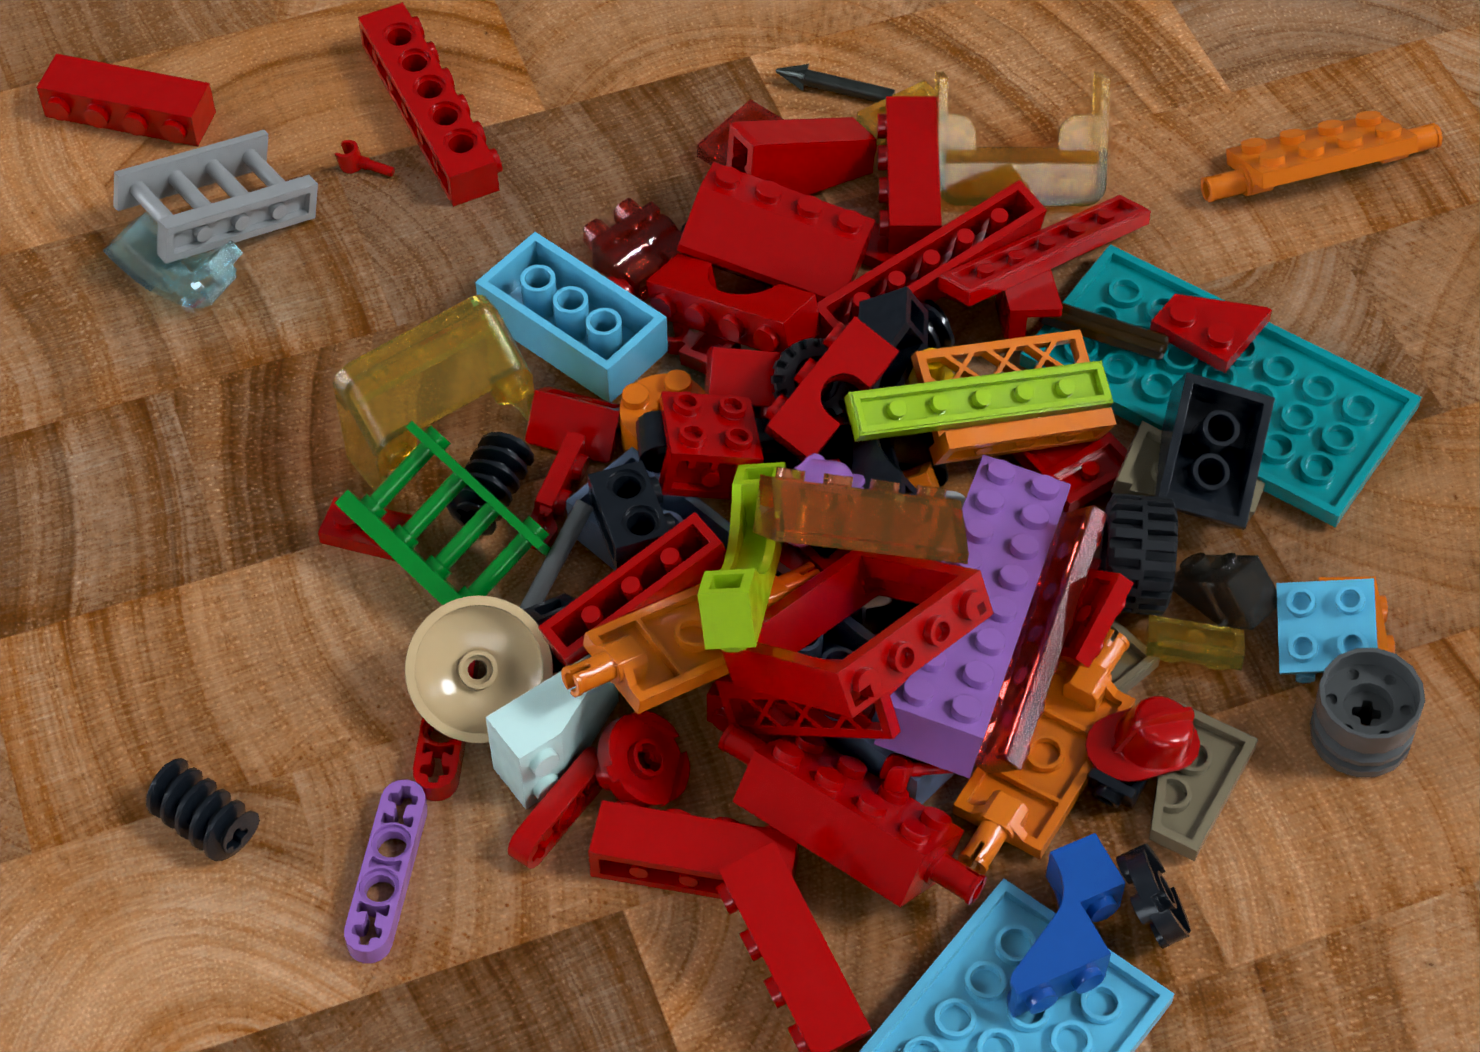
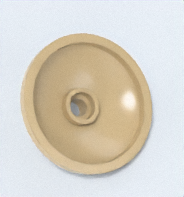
(469, 631)

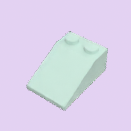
(544, 733)

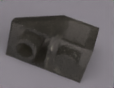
(1227, 588)

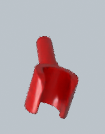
(353, 161)
(899, 768)

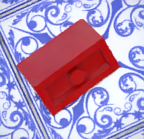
(1025, 300)
(561, 411)

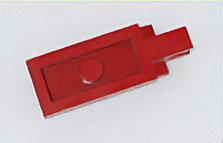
(551, 499)

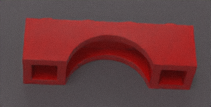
(762, 320)

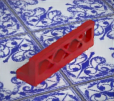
(811, 720)

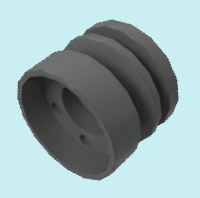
(1371, 690)

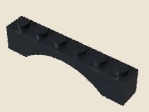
(904, 324)

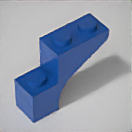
(1070, 949)

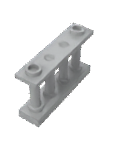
(215, 223)

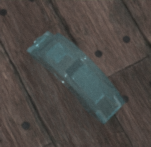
(188, 281)

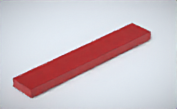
(1043, 250)

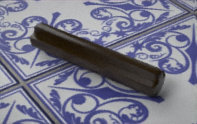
(1110, 331)

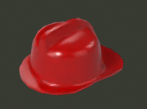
(1144, 740)

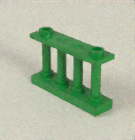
(403, 539)

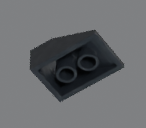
(1212, 448)

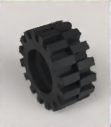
(792, 361)

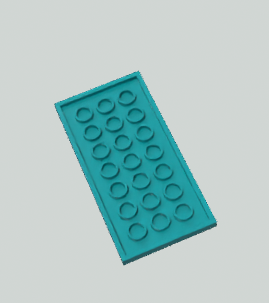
(1327, 414)

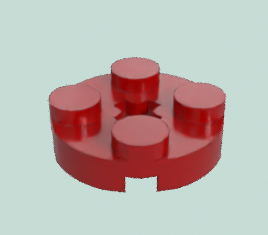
(619, 763)

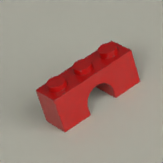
(853, 356)

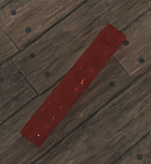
(1041, 641)

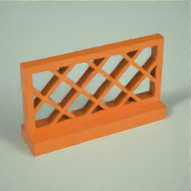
(1017, 435)

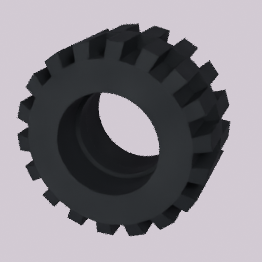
(1142, 546)

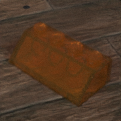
(860, 517)

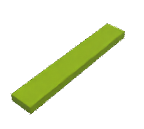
(977, 400)

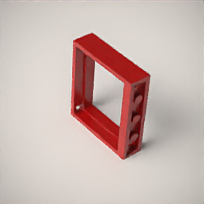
(949, 607)

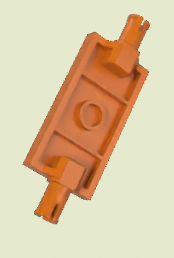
(1317, 151)
(660, 648)
(1033, 802)

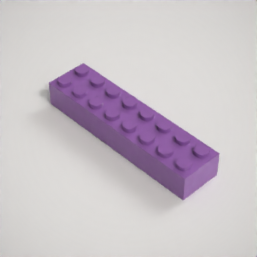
(952, 697)

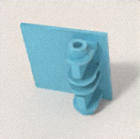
(1322, 622)

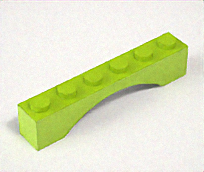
(737, 595)

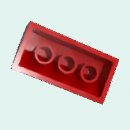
(775, 233)

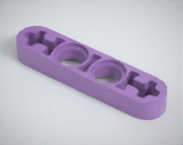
(391, 870)

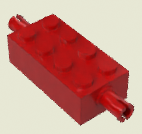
(849, 816)

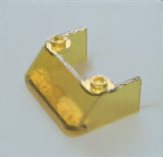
(1056, 176)
(425, 379)

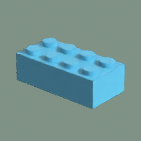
(575, 317)

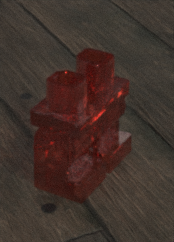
(634, 245)

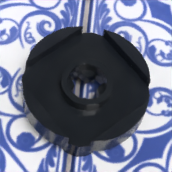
(1154, 899)

